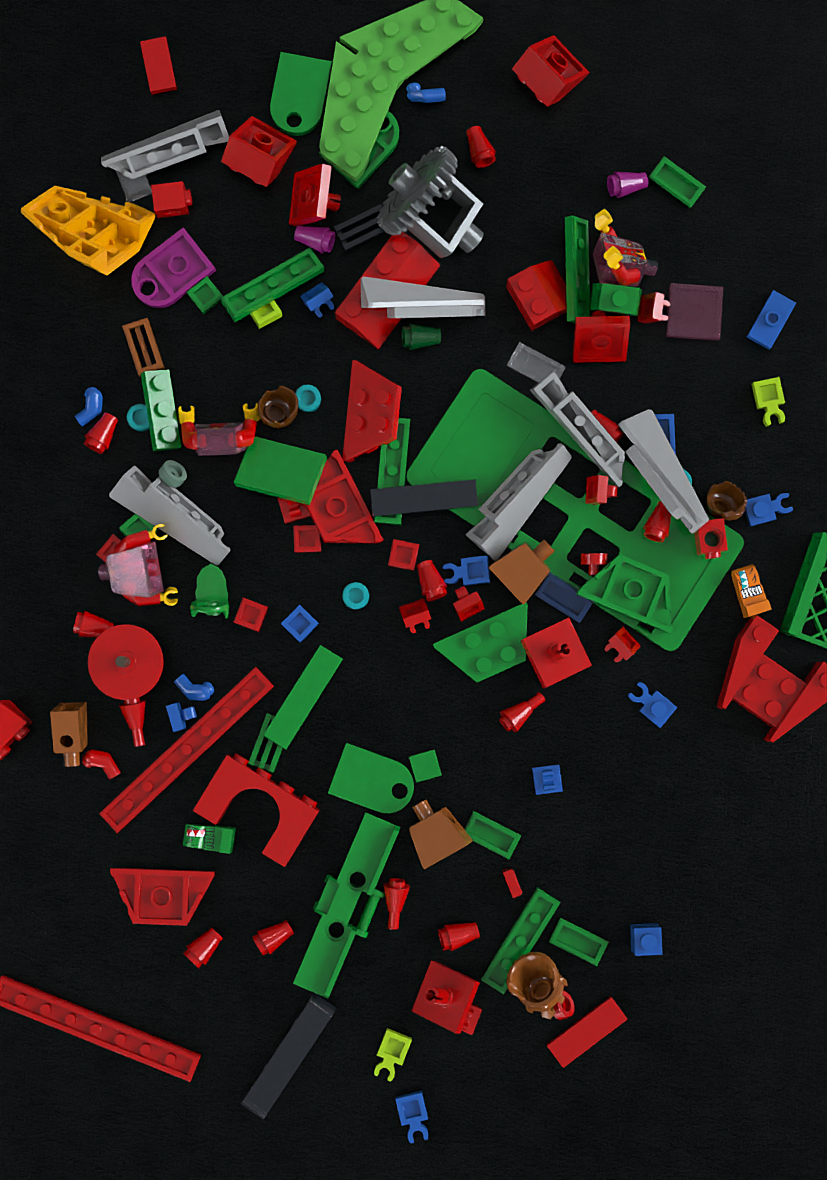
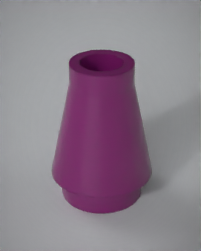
(625, 183)
(316, 237)

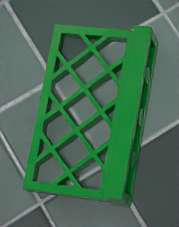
(805, 590)

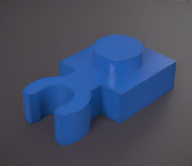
(763, 510)
(472, 571)
(655, 706)
(412, 1112)

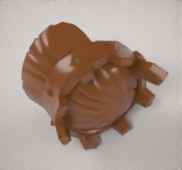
(536, 983)

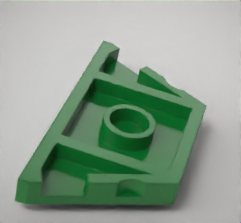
(632, 591)
(488, 645)

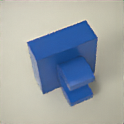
(316, 297)
(178, 716)
(547, 779)

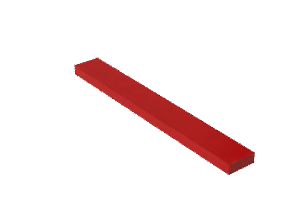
(186, 750)
(98, 1029)

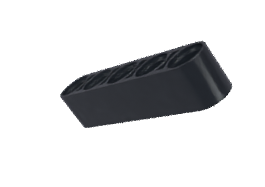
(288, 1056)

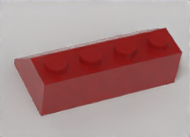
(399, 260)

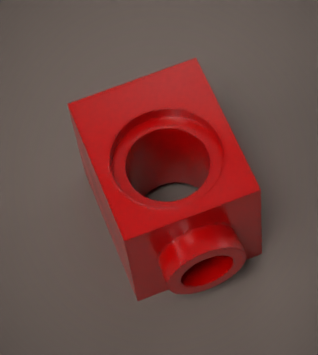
(171, 199)
(717, 528)

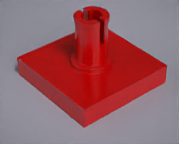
(311, 195)
(601, 338)
(556, 653)
(445, 997)

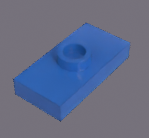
(771, 320)

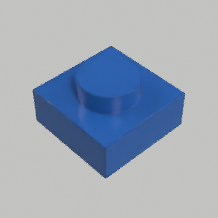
(300, 623)

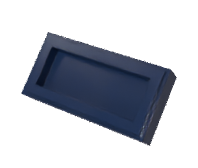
(563, 597)

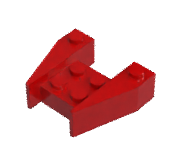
(766, 686)

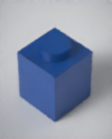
(646, 939)

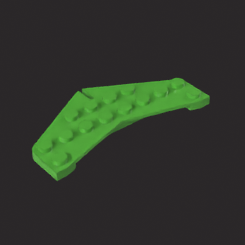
(385, 57)

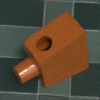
(523, 569)
(72, 721)
(436, 834)

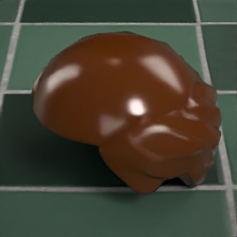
(726, 501)

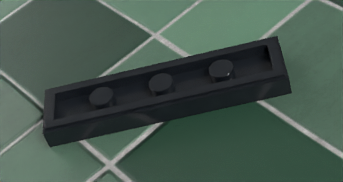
(423, 498)

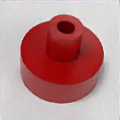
(593, 561)
(566, 1009)

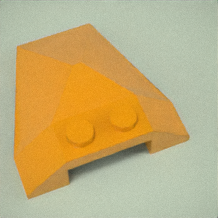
(90, 229)

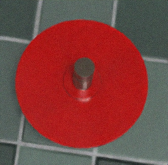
(125, 662)

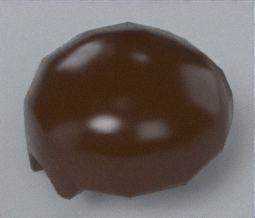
(278, 407)

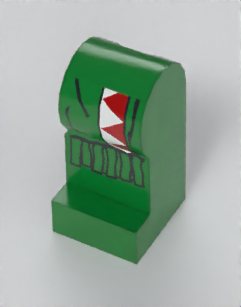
(209, 837)

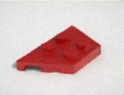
(370, 412)
(339, 508)
(161, 894)

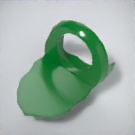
(211, 593)

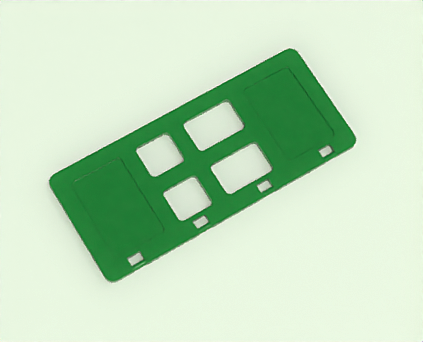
(490, 435)

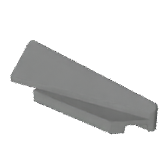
(169, 146)
(418, 301)
(581, 426)
(662, 470)
(516, 499)
(166, 505)

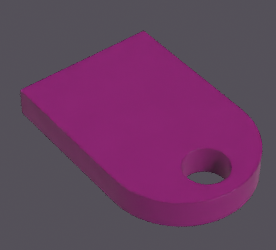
(172, 269)

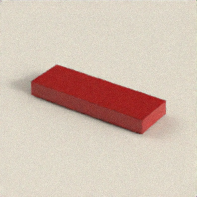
(586, 1031)

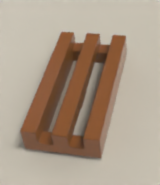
(159, 366)

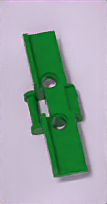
(338, 902)

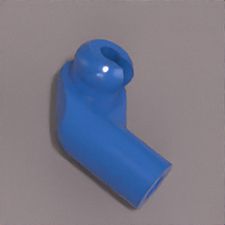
(425, 95)
(92, 407)
(194, 691)

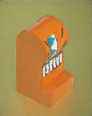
(750, 591)

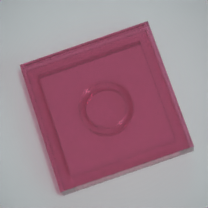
(694, 311)

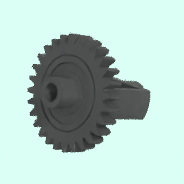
(415, 190)

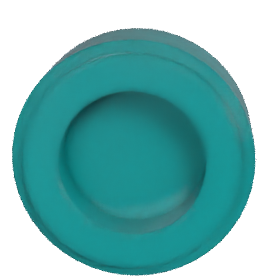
(308, 398)
(138, 417)
(355, 595)

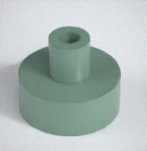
(172, 473)

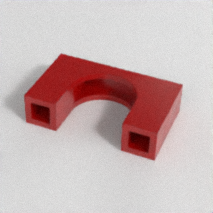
(236, 776)

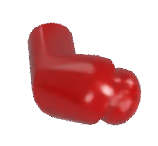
(101, 759)

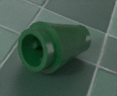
(420, 336)

